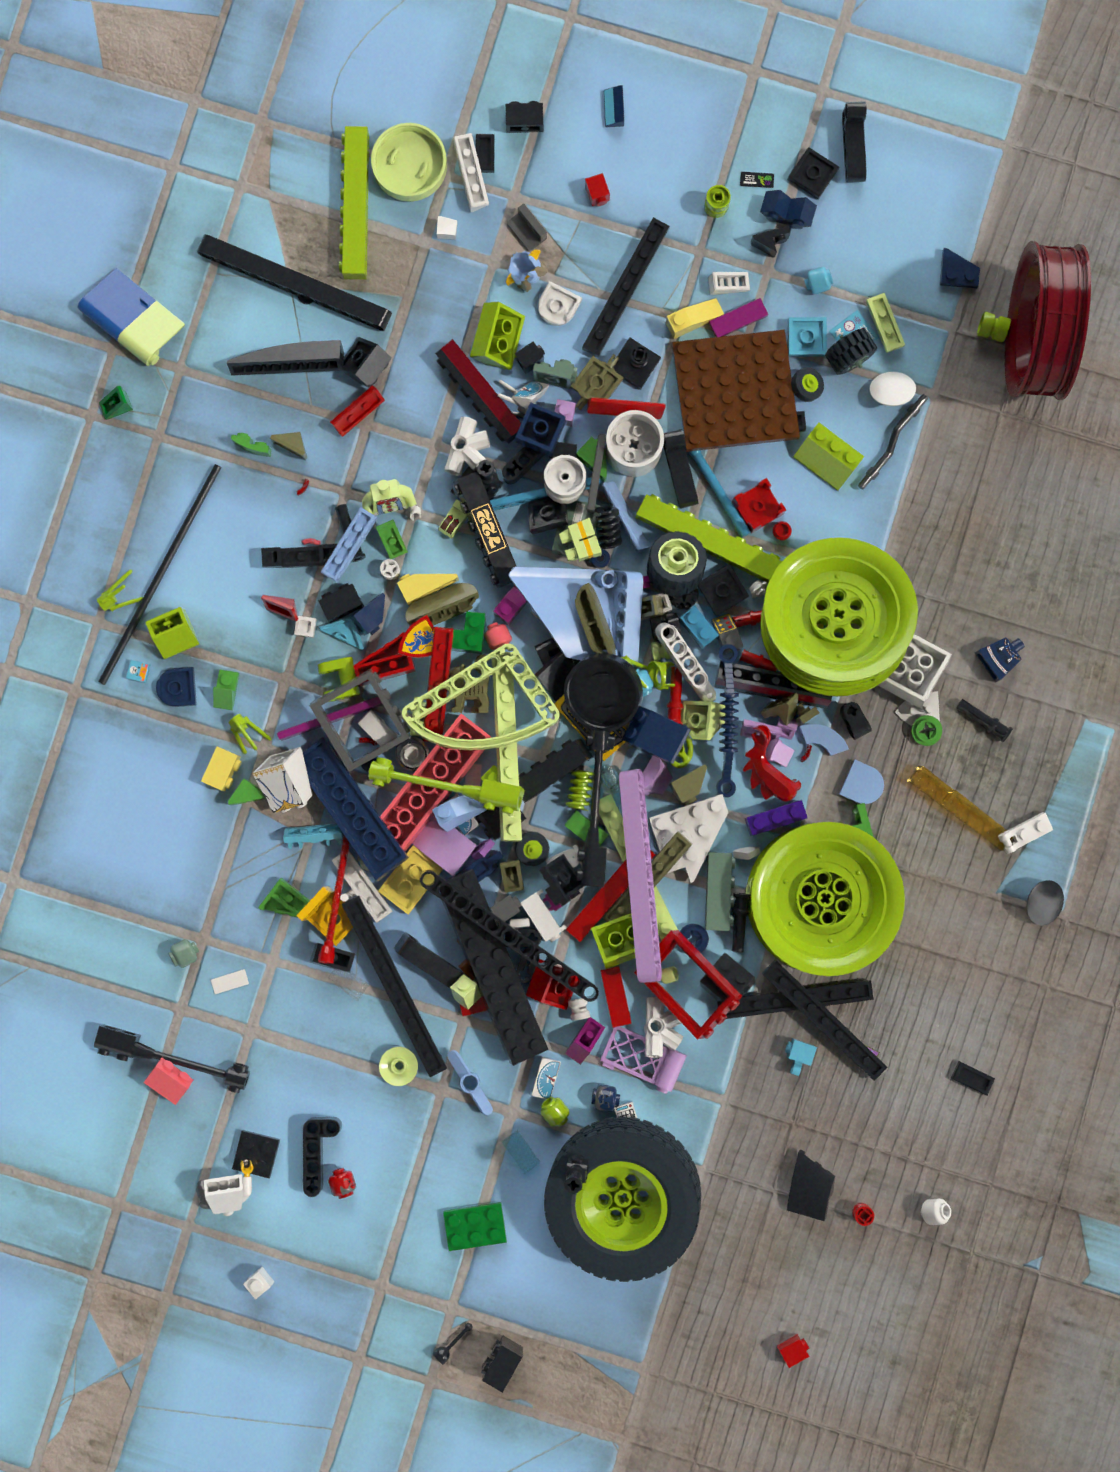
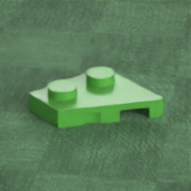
(284, 899)

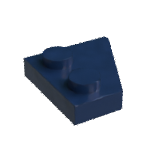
(958, 271)

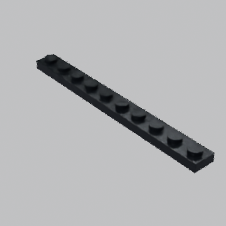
(394, 986)

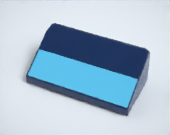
(614, 106)

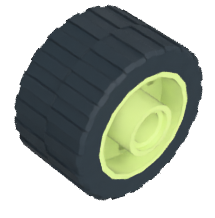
(676, 563)

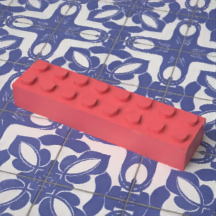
(414, 803)

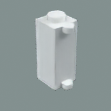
(542, 917)

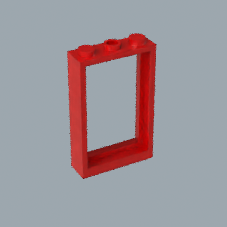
(666, 946)

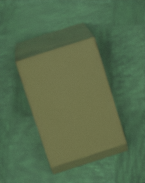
(651, 606)
(512, 876)

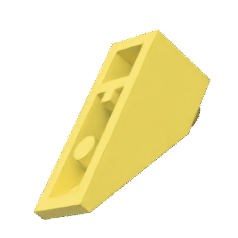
(693, 317)
(422, 585)

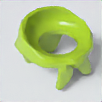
(654, 667)

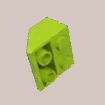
(172, 632)

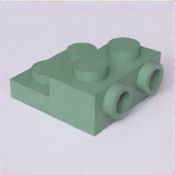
(560, 375)

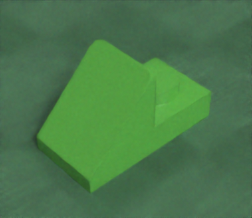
(391, 539)
(225, 690)
(861, 815)

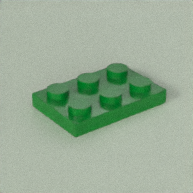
(475, 1226)

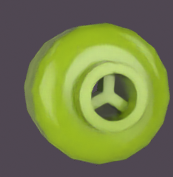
(554, 1111)

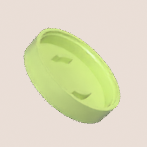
(409, 162)

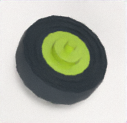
(807, 384)
(532, 849)

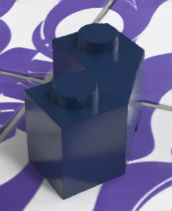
(788, 211)

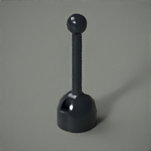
(442, 1353)

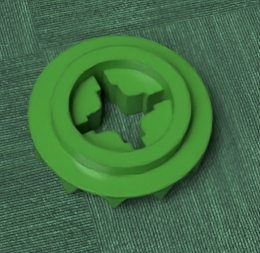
(934, 735)

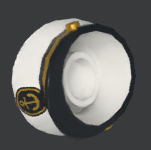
(411, 753)

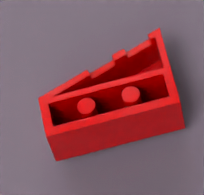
(386, 662)

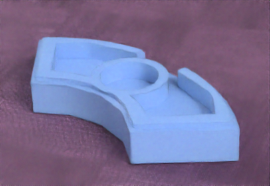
(823, 736)

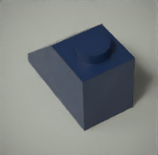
(370, 616)

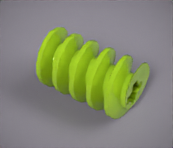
(580, 790)

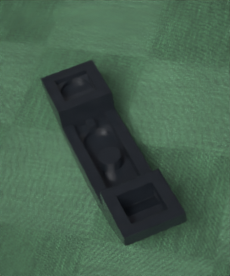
(296, 557)

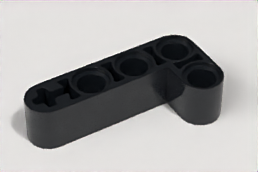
(854, 141)
(533, 456)
(680, 469)
(427, 960)
(317, 1156)

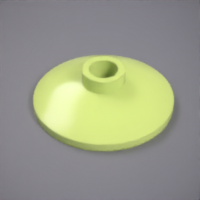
(388, 1068)

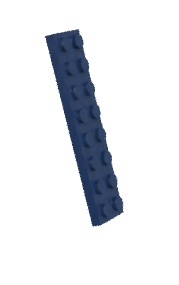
(352, 810)

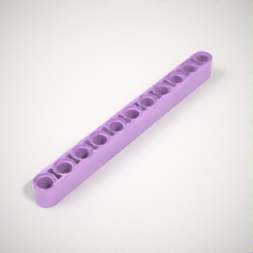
(640, 876)

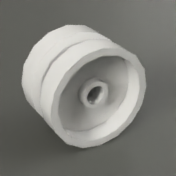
(565, 468)

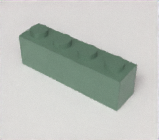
(719, 891)

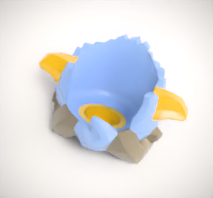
(525, 269)

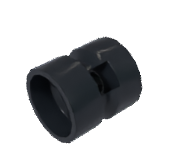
(671, 619)

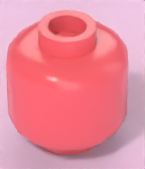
(497, 636)

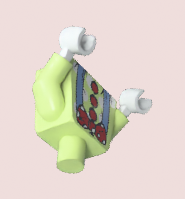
(389, 497)

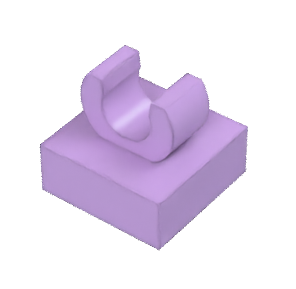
(789, 730)

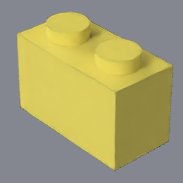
(221, 769)

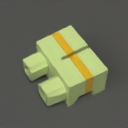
(583, 540)

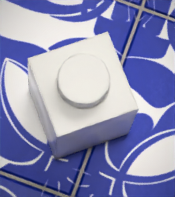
(258, 1283)

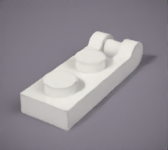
(1025, 832)

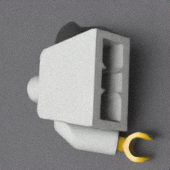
(225, 1193)

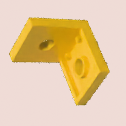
(318, 914)

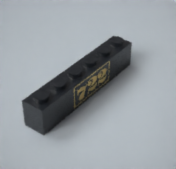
(485, 527)

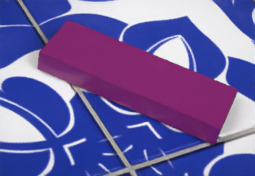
(738, 318)

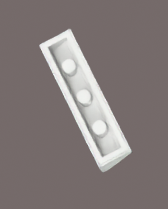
(470, 172)

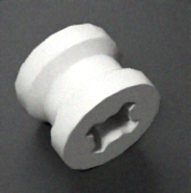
(388, 566)

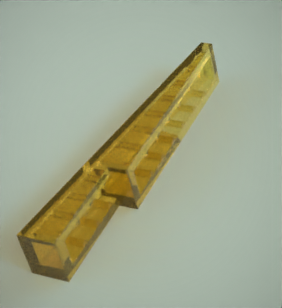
(957, 805)

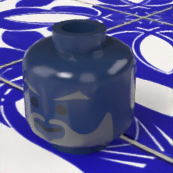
(605, 1098)

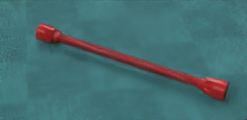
(327, 952)

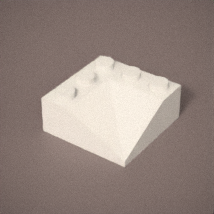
(917, 672)

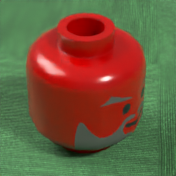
(342, 1183)

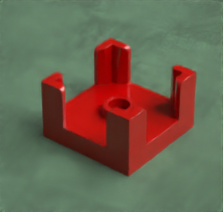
(758, 506)

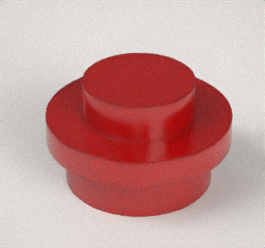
(782, 530)

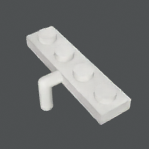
(363, 886)

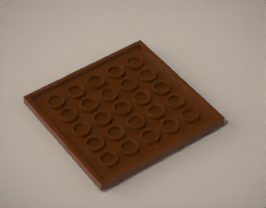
(735, 390)

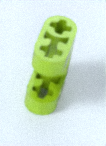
(346, 673)

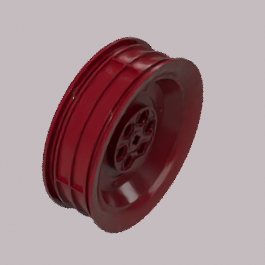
(1047, 320)

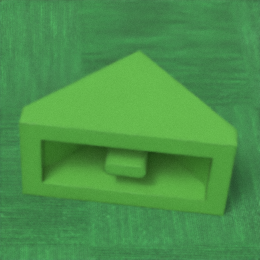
(246, 793)

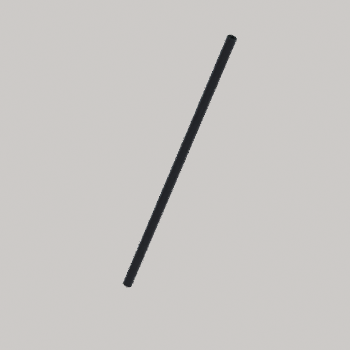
(159, 575)

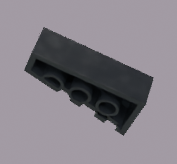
(554, 768)

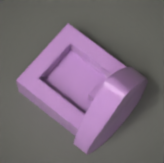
(779, 752)

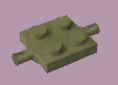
(597, 380)

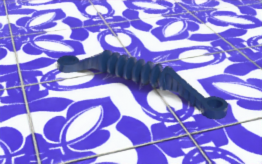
(728, 694)

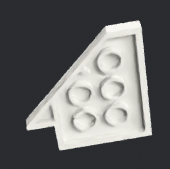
(698, 823)

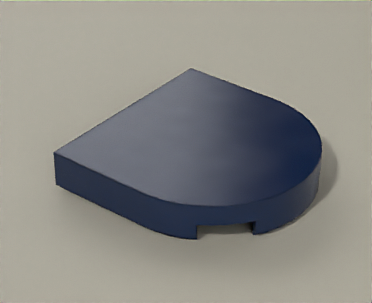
(177, 687)

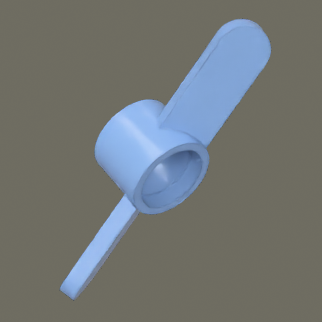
(476, 1093)

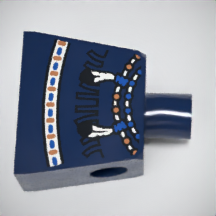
(1000, 657)

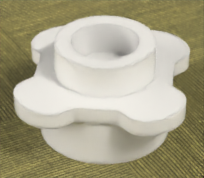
(758, 589)

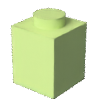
(465, 991)

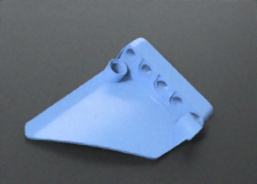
(553, 597)

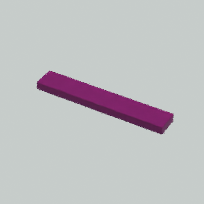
(334, 717)

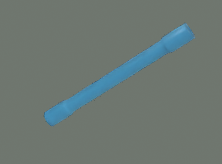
(737, 521)

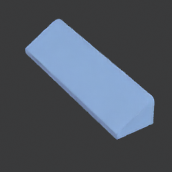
(626, 517)

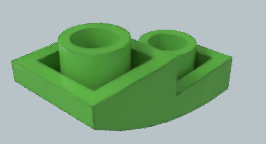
(246, 443)
(580, 824)

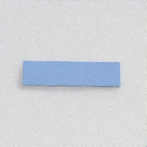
(349, 544)

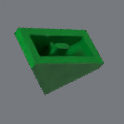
(115, 403)

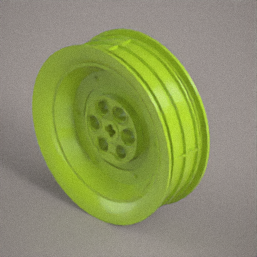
(860, 577)
(870, 890)

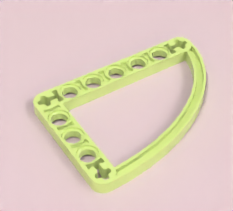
(488, 743)

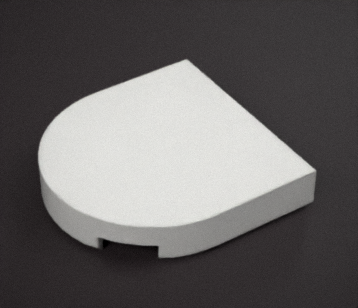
(557, 305)

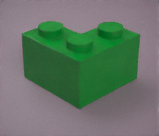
(472, 637)

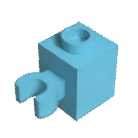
(801, 1054)

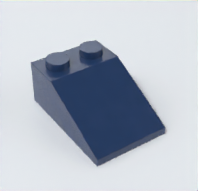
(656, 734)

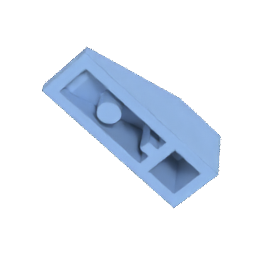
(457, 812)

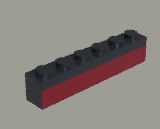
(479, 390)
(768, 684)

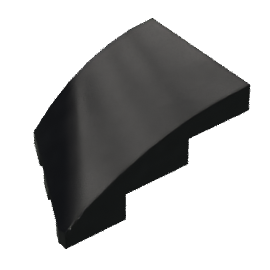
(810, 1188)

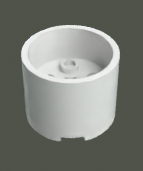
(641, 430)

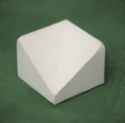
(446, 228)

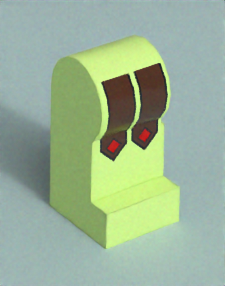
(453, 521)

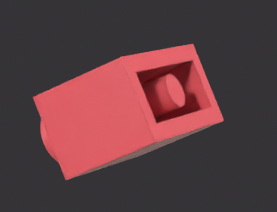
(168, 1081)

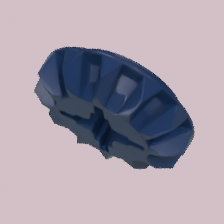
(699, 931)

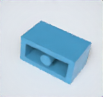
(698, 627)

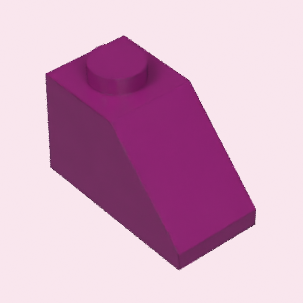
(585, 1040)

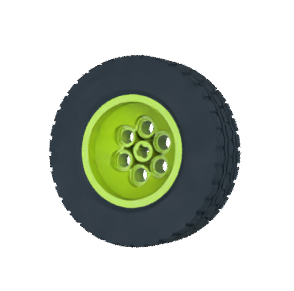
(629, 1243)

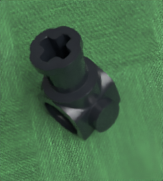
(488, 476)
(576, 1173)

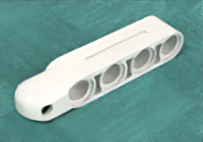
(703, 687)

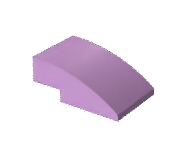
(444, 848)

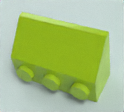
(497, 335)
(828, 456)
(615, 941)

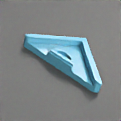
(345, 631)

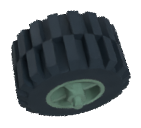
(851, 351)

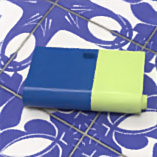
(130, 316)

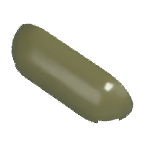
(443, 604)
(594, 620)

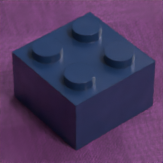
(540, 429)

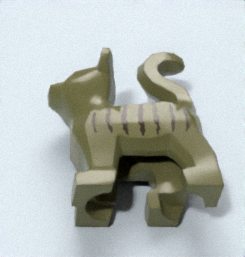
(476, 693)

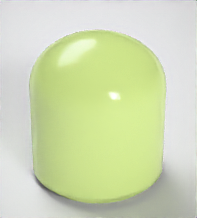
(669, 975)

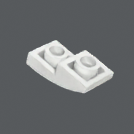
(376, 728)

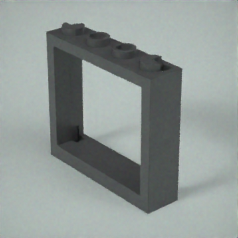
(334, 737)

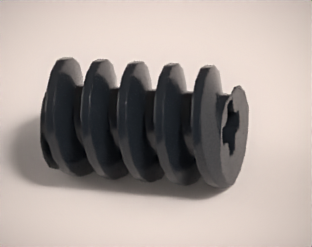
(610, 527)

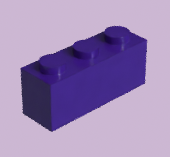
(776, 818)

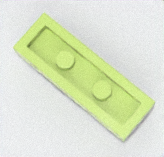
(885, 322)

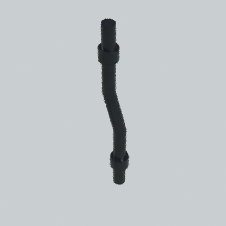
(912, 411)

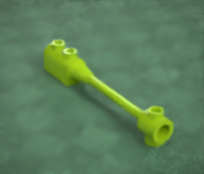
(490, 794)

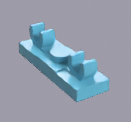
(312, 834)

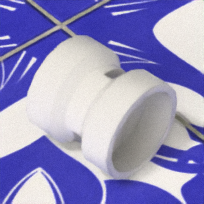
(578, 1009)

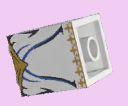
(284, 780)

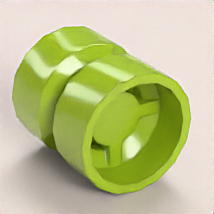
(717, 201)
(993, 327)

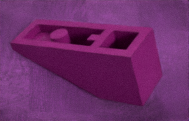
(510, 606)

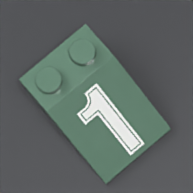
(576, 512)

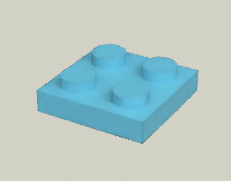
(807, 336)

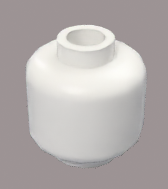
(935, 1211)

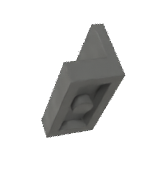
(527, 228)

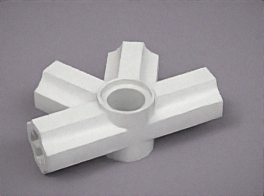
(469, 453)
(665, 1035)

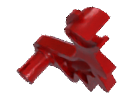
(763, 773)

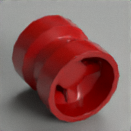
(859, 1213)

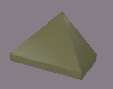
(291, 442)

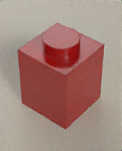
(597, 190)
(794, 1350)

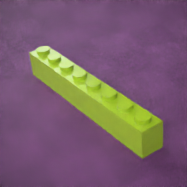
(355, 203)
(715, 541)

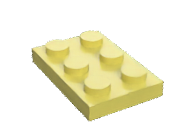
(404, 885)

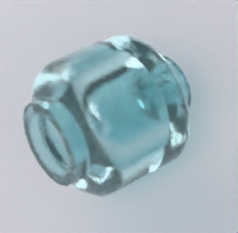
(610, 779)

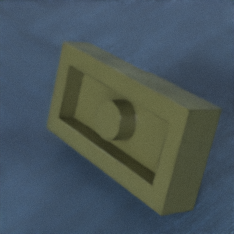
(805, 714)

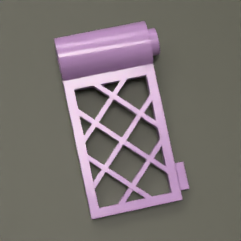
(667, 1068)

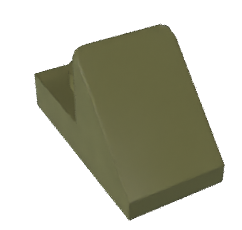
(783, 707)

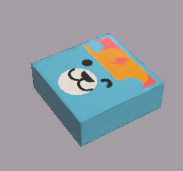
(138, 671)

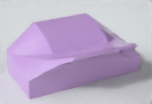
(656, 776)

